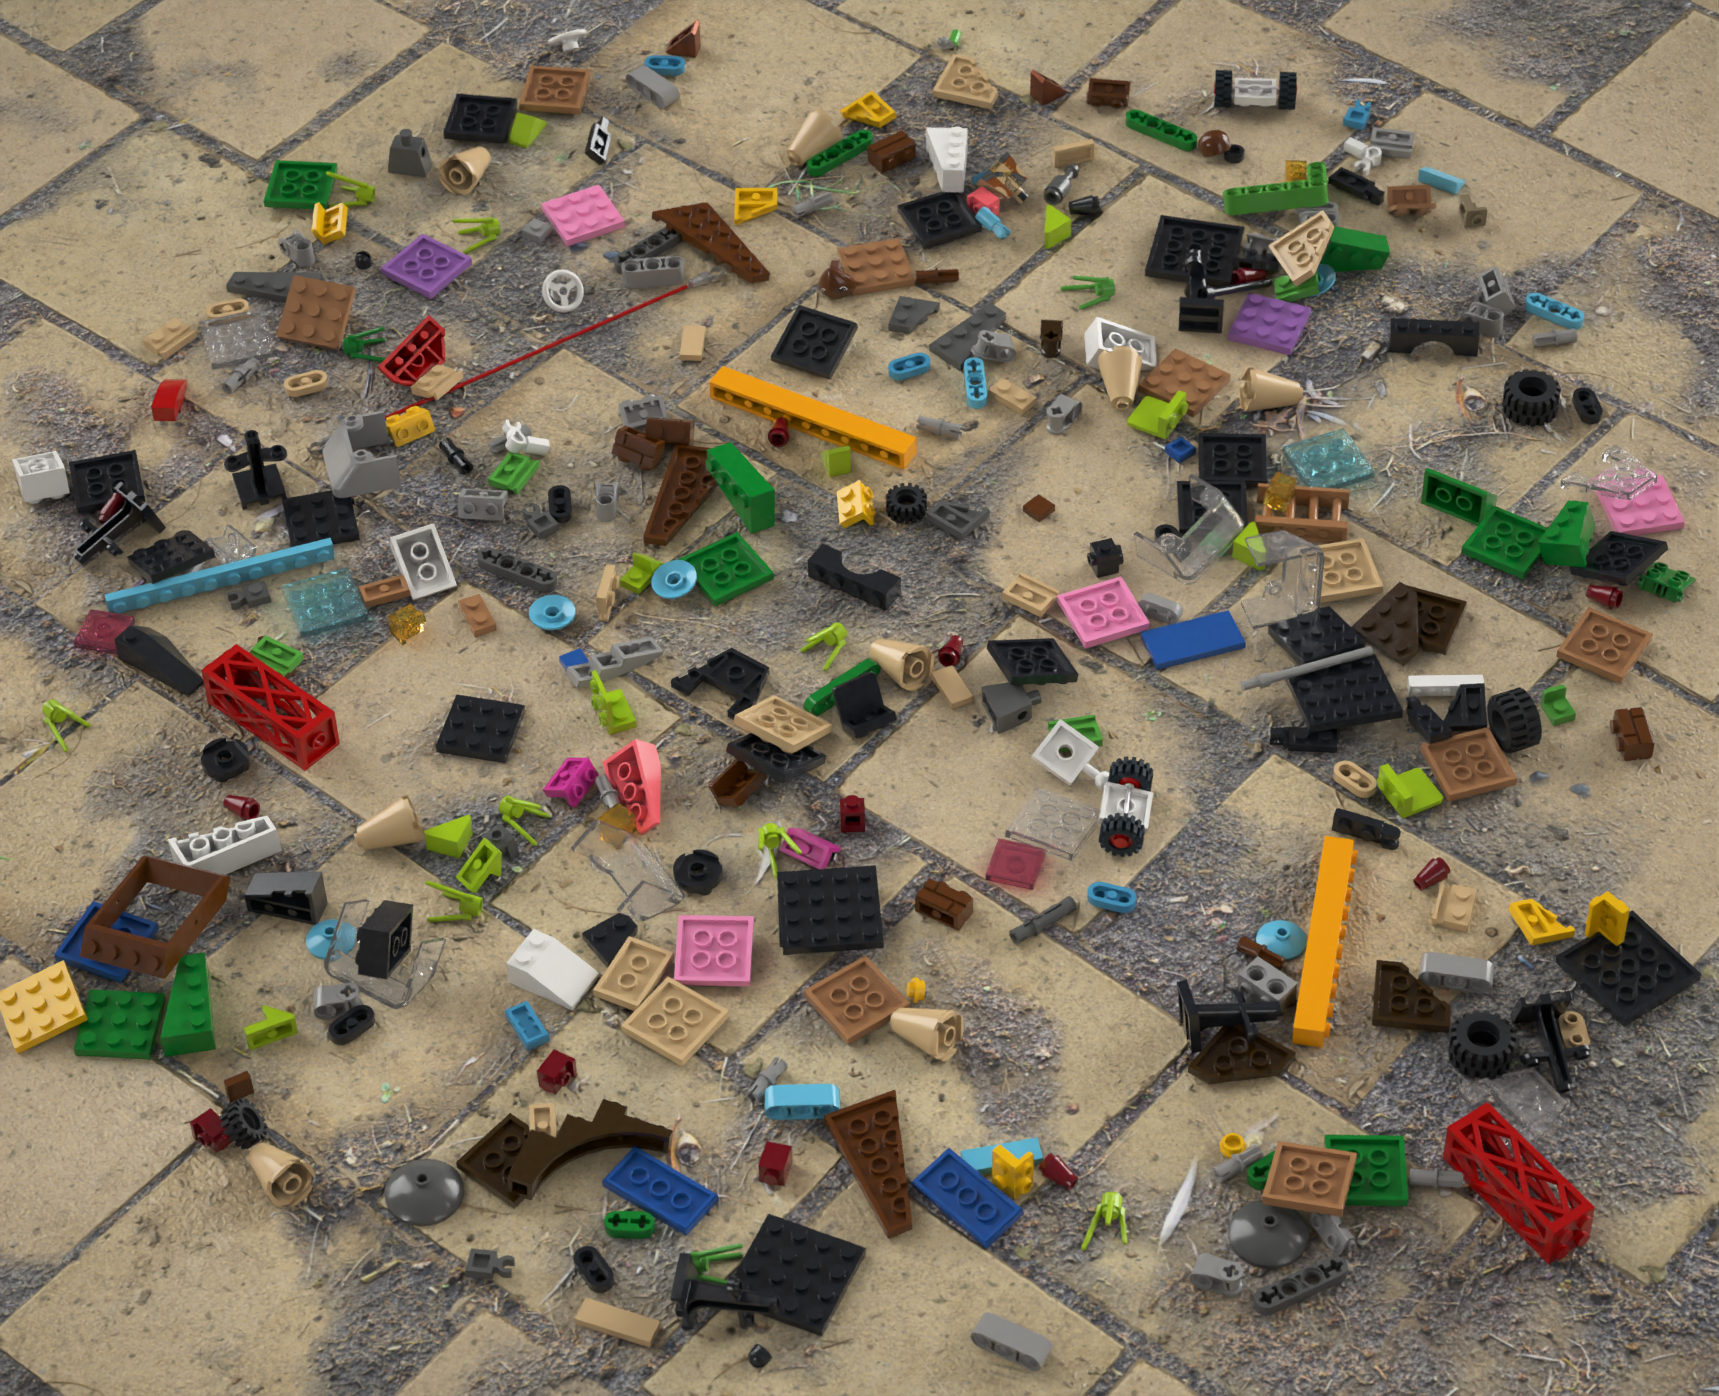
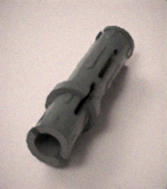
(1036, 924)

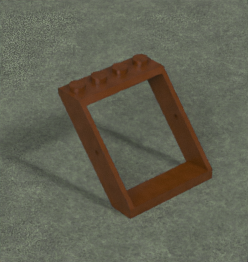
(142, 953)

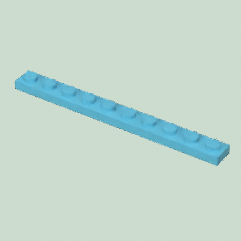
(220, 576)

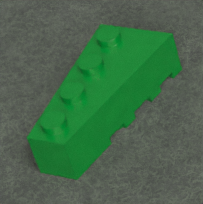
(743, 486)
(189, 1013)

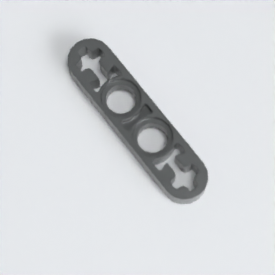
(665, 237)
(493, 560)
(1298, 1282)

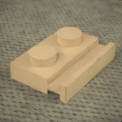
(169, 338)
(437, 382)
(607, 592)
(1030, 594)
(1454, 907)

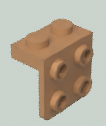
(1409, 199)

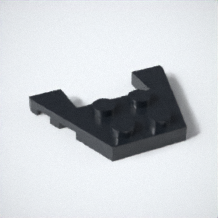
(730, 673)

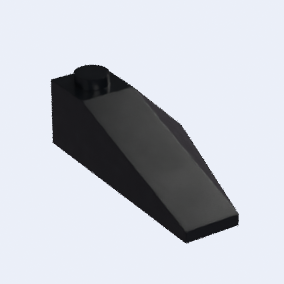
(158, 658)

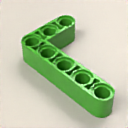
(1280, 195)

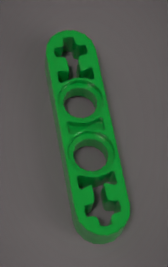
(1182, 138)
(821, 164)
(823, 698)

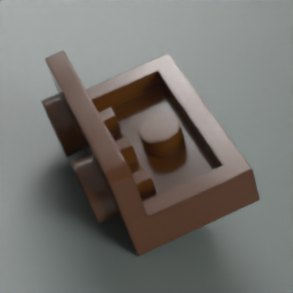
(1108, 92)
(736, 784)

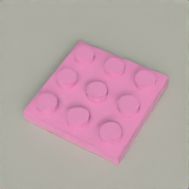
(583, 215)
(1646, 513)
(1103, 612)
(714, 950)

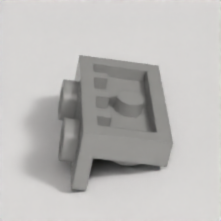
(635, 413)
(482, 504)

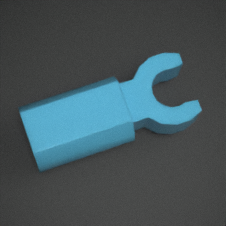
(992, 222)

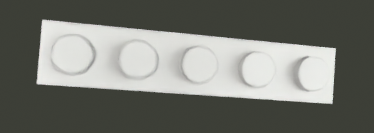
(1439, 684)

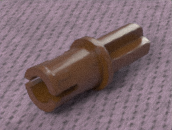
(937, 276)
(1255, 950)

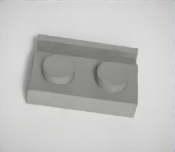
(1393, 142)

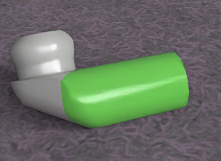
(945, 44)

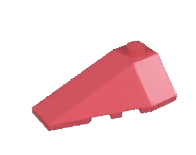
(637, 778)

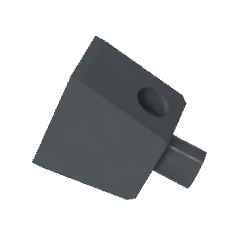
(409, 155)
(1008, 705)

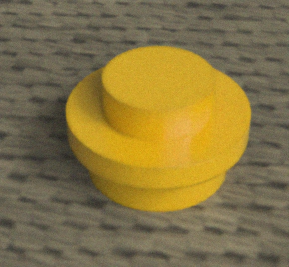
(915, 990)
(1232, 1144)

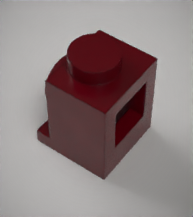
(852, 808)
(556, 1071)
(209, 1131)

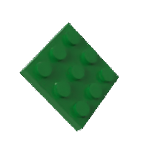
(300, 184)
(1506, 542)
(728, 569)
(120, 1024)
(1378, 1171)

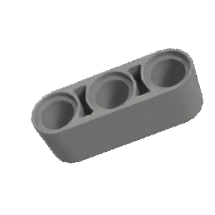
(652, 87)
(653, 272)
(1456, 972)
(1011, 1341)

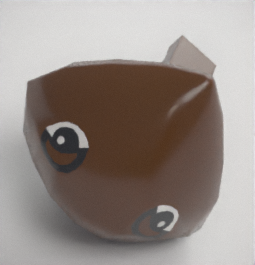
(835, 282)

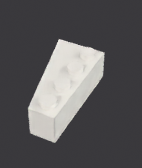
(949, 155)
(228, 847)

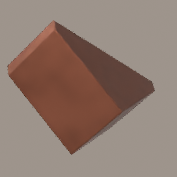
(686, 42)
(1044, 89)

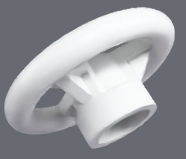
(568, 40)
(565, 307)

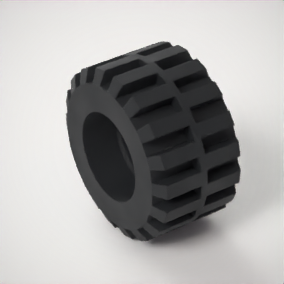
(1531, 397)
(1514, 720)
(1485, 1029)

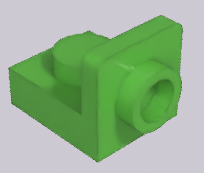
(1557, 706)

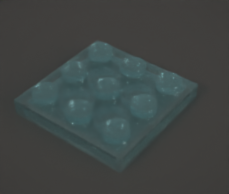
(1328, 461)
(324, 602)

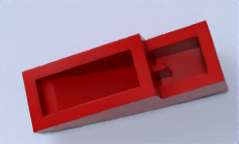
(169, 399)

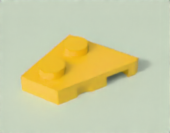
(869, 110)
(753, 203)
(1538, 923)

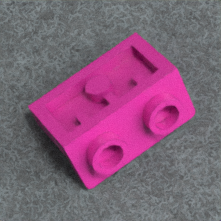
(572, 780)

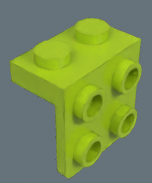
(1159, 416)
(1408, 791)

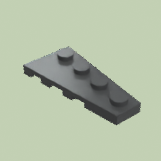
(265, 285)
(957, 343)

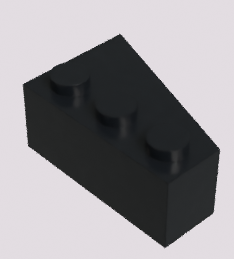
(288, 896)

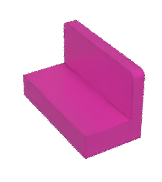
(814, 849)

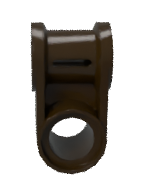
(1051, 337)

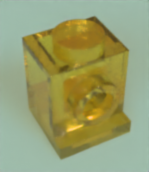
(1295, 170)
(406, 623)

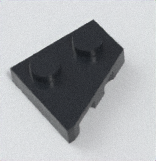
(1257, 261)
(1468, 708)
(609, 936)

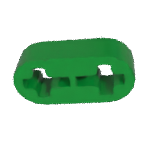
(1260, 1167)
(629, 1224)

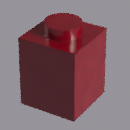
(775, 1163)

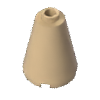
(813, 137)
(463, 170)
(1120, 375)
(1267, 391)
(903, 662)
(391, 827)
(929, 1029)
(282, 1175)

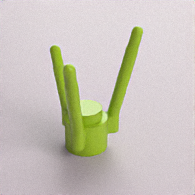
(364, 192)
(489, 227)
(832, 636)
(57, 713)
(514, 808)
(771, 836)
(469, 904)
(1110, 1209)

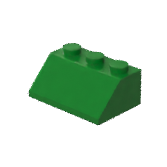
(1456, 497)

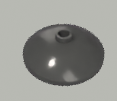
(426, 1201)
(1267, 1244)

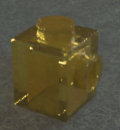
(1280, 492)
(620, 818)

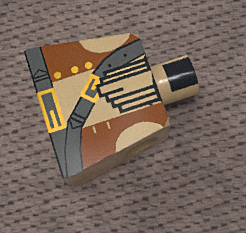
(1005, 180)

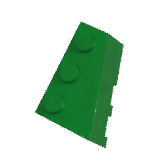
(1355, 250)
(1568, 536)

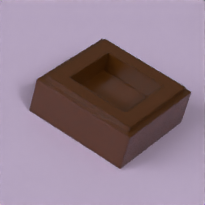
(1038, 508)
(238, 1086)

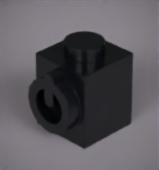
(1105, 557)

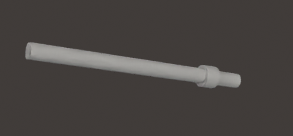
(1264, 680)

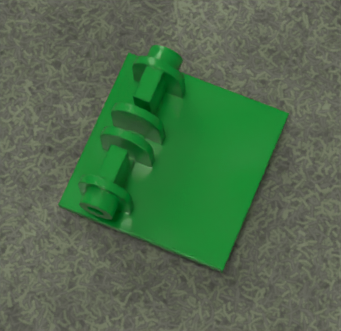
(1660, 574)

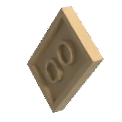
(633, 973)

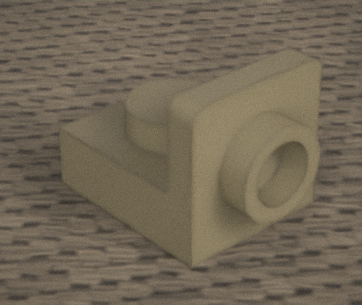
(1470, 214)

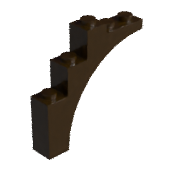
(578, 1137)

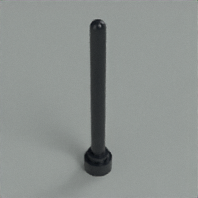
(1210, 293)

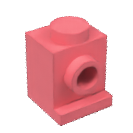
(983, 198)

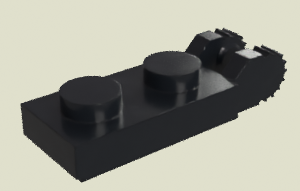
(1366, 828)

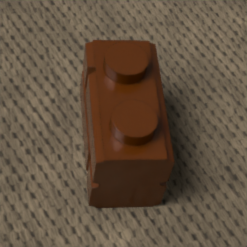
(891, 151)
(671, 430)
(638, 448)
(1632, 734)
(944, 904)

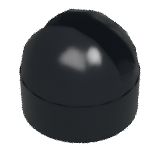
(363, 260)
(759, 1356)

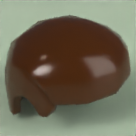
(1213, 143)

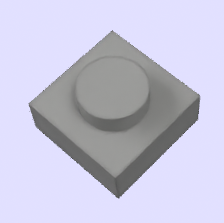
(537, 230)

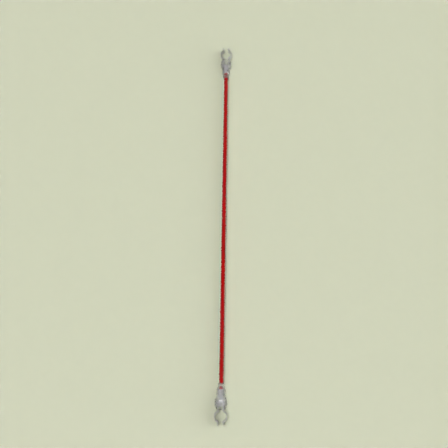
(701, 280)

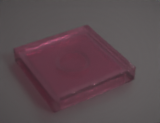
(100, 631)
(1015, 864)

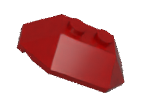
(416, 354)

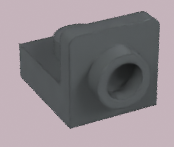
(502, 840)

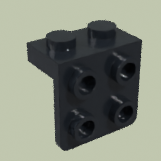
(862, 706)

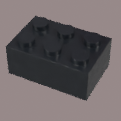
(384, 939)

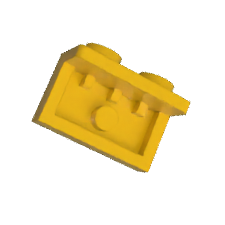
(329, 223)
(409, 426)
(855, 504)
(1608, 917)
(1010, 1173)

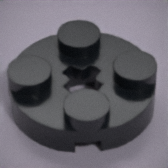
(225, 770)
(698, 883)

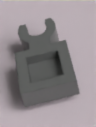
(540, 523)
(252, 594)
(486, 1263)

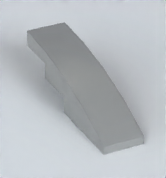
(620, 660)

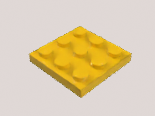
(41, 1007)

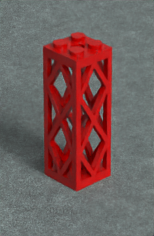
(226, 678)
(1570, 1225)

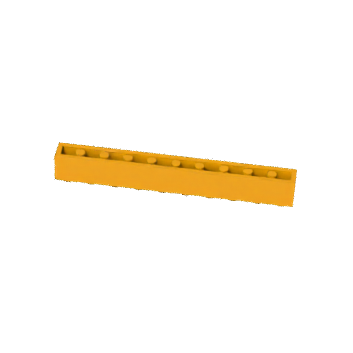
(813, 417)
(1323, 942)

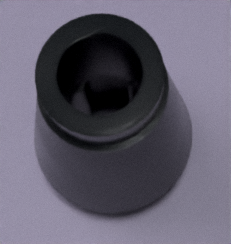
(1085, 206)

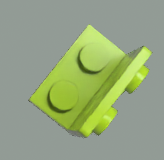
(612, 707)

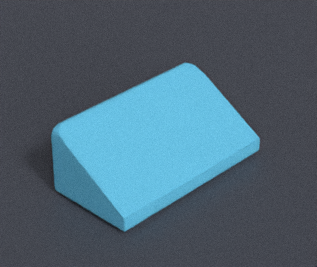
(1440, 180)

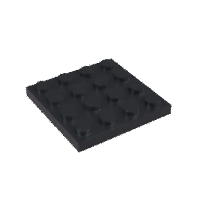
(1180, 235)
(1345, 695)
(830, 910)
(1630, 976)
(803, 1269)

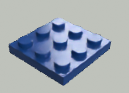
(71, 946)

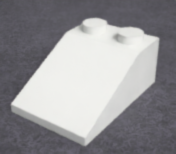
(1105, 335)
(41, 477)
(422, 561)
(550, 970)

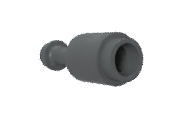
(1060, 185)

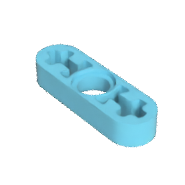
(1567, 317)
(978, 376)

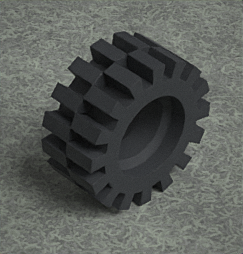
(906, 512)
(243, 1123)

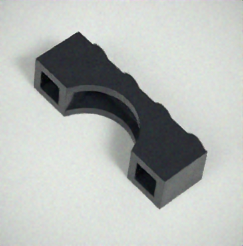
(1458, 335)
(874, 588)

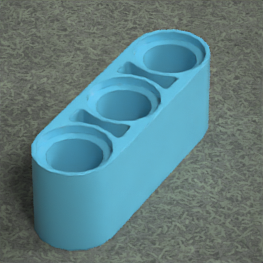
(801, 1101)

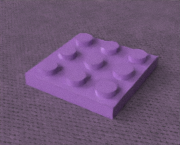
(426, 266)
(1269, 323)

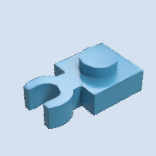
(1358, 116)

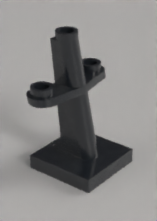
(1199, 313)
(259, 481)
(123, 520)
(1544, 1014)
(1202, 1016)
(694, 1294)

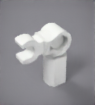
(1369, 156)
(516, 441)

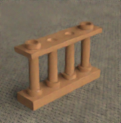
(1308, 529)

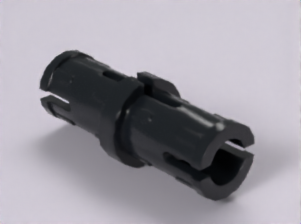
(456, 456)

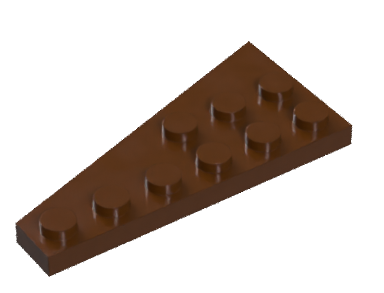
(710, 234)
(681, 493)
(873, 1150)

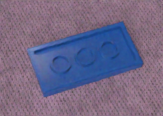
(1193, 640)
(660, 1190)
(967, 1198)

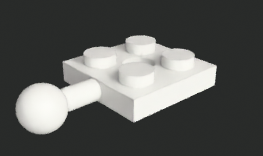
(1069, 768)

